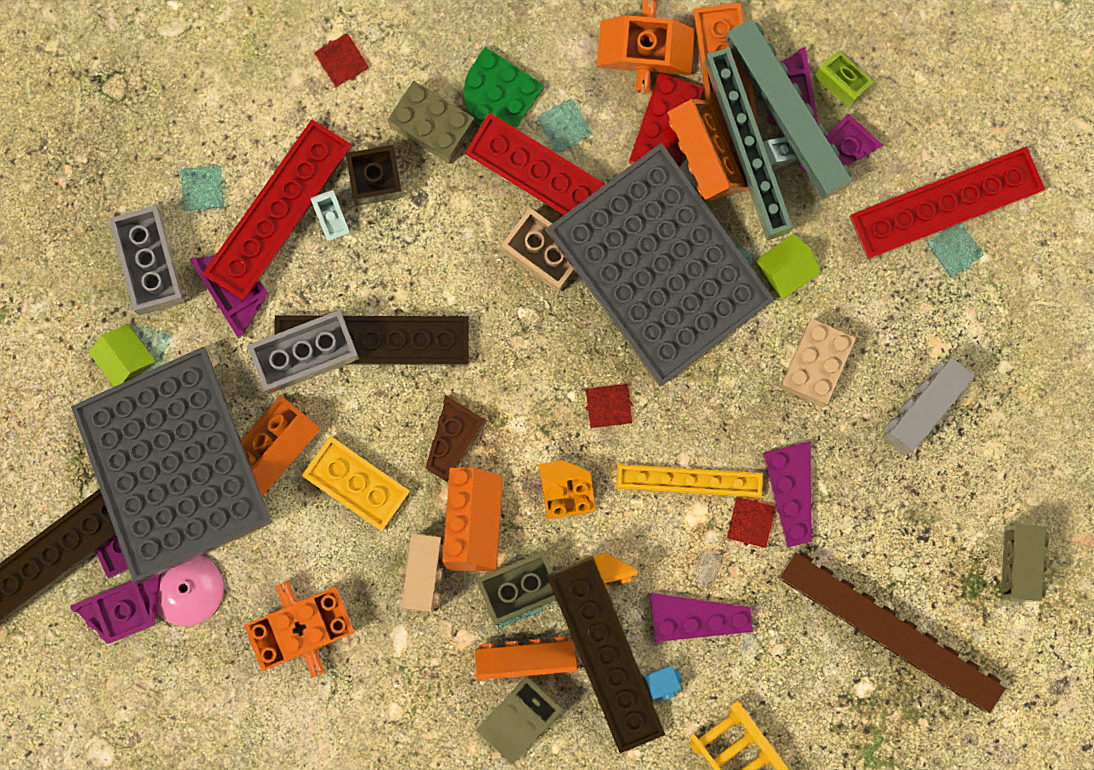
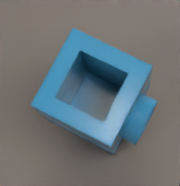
(663, 683)

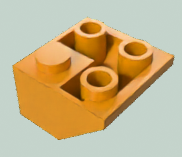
(566, 489)
(614, 570)

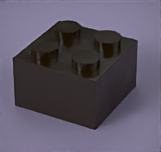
(374, 175)

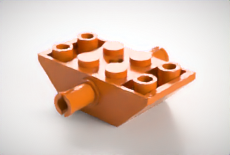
(623, 49)
(275, 635)

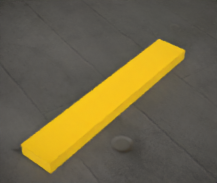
(689, 481)

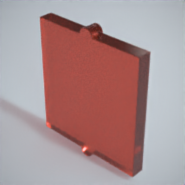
(341, 60)
(608, 406)
(751, 522)

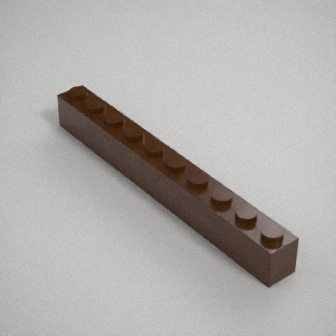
(892, 633)

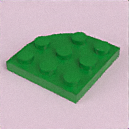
(499, 88)

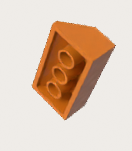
(706, 149)
(277, 441)
(472, 520)
(525, 659)

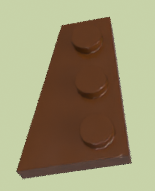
(453, 437)

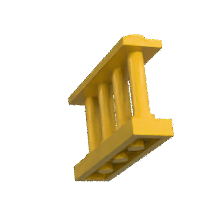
(751, 736)

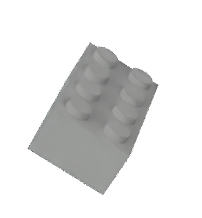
(147, 260)
(303, 352)
(928, 406)

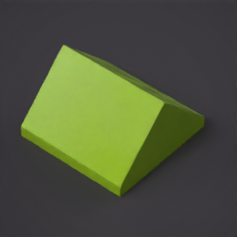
(843, 79)
(788, 266)
(121, 355)

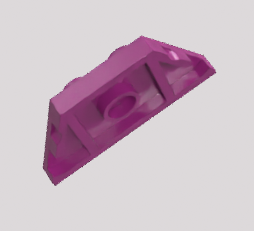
(799, 74)
(237, 313)
(121, 610)

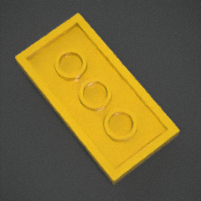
(356, 483)

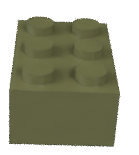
(431, 122)
(1024, 563)
(517, 588)

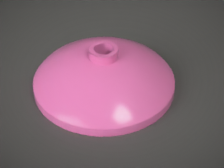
(200, 600)

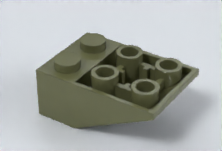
(519, 719)

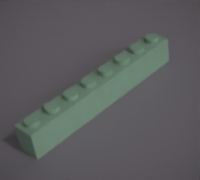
(788, 108)
(748, 144)

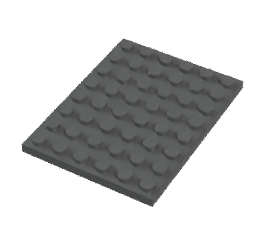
(659, 264)
(171, 465)

